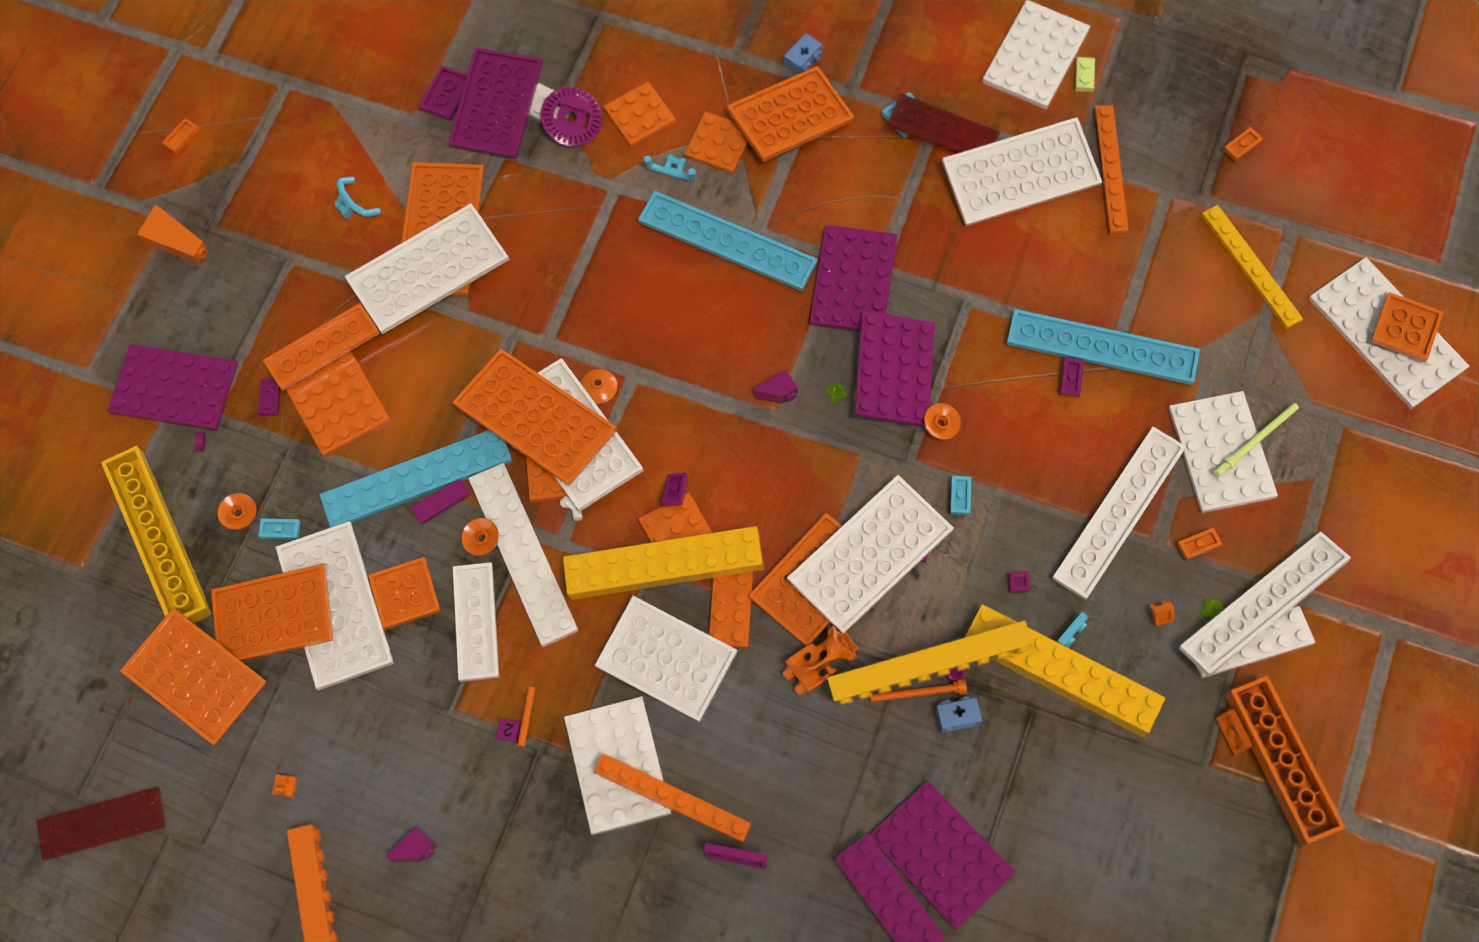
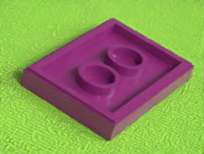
(444, 93)
(736, 856)

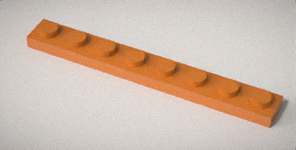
(1111, 170)
(672, 798)

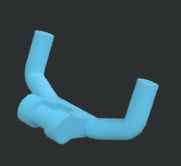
(668, 170)
(347, 205)

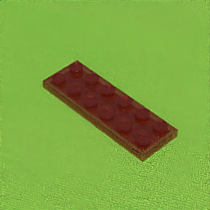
(939, 126)
(101, 823)

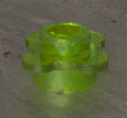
(836, 388)
(1209, 603)

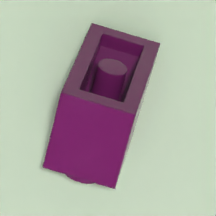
(777, 389)
(412, 848)

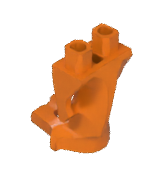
(837, 647)

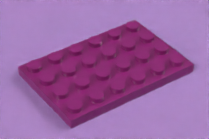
(495, 103)
(852, 276)
(894, 368)
(172, 387)
(941, 855)

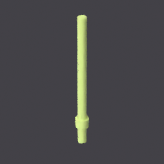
(1231, 461)

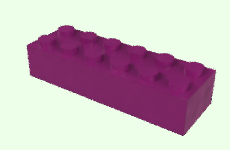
(886, 894)

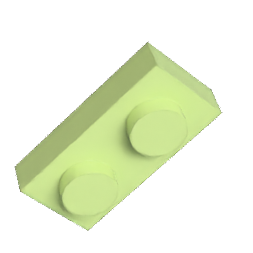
(1085, 74)

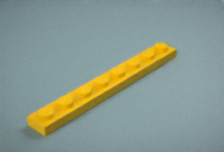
(1252, 267)

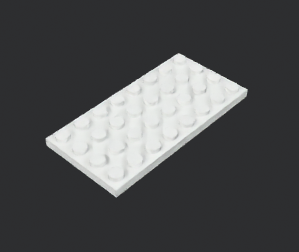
(1021, 171)
(426, 268)
(1353, 308)
(611, 465)
(870, 554)
(357, 631)

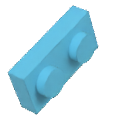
(960, 495)
(279, 529)
(1077, 626)

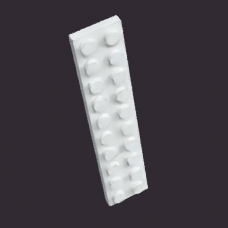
(1118, 513)
(523, 555)
(1264, 604)

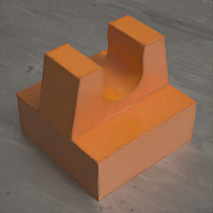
(1162, 613)
(284, 786)

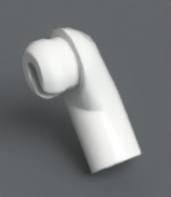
(566, 502)

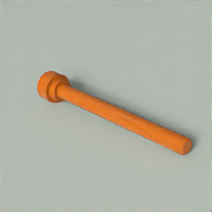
(958, 687)

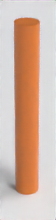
(526, 717)

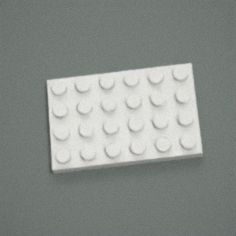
(1036, 54)
(1211, 433)
(666, 658)
(625, 735)

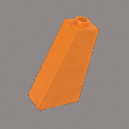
(170, 236)

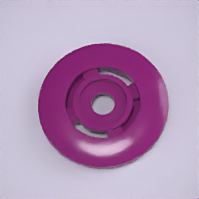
(577, 102)

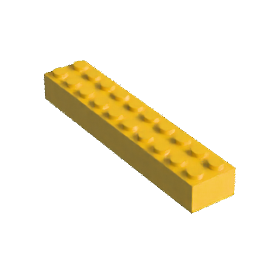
(155, 535)
(663, 563)
(930, 661)
(1077, 677)

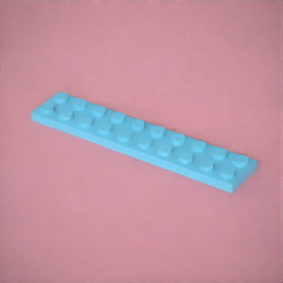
(728, 241)
(1103, 347)
(414, 478)

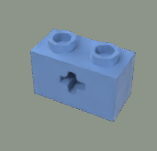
(803, 54)
(950, 721)

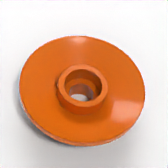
(603, 392)
(946, 415)
(231, 506)
(474, 531)

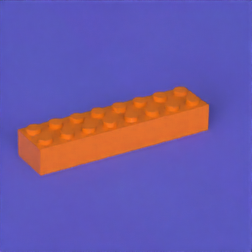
(1285, 762)

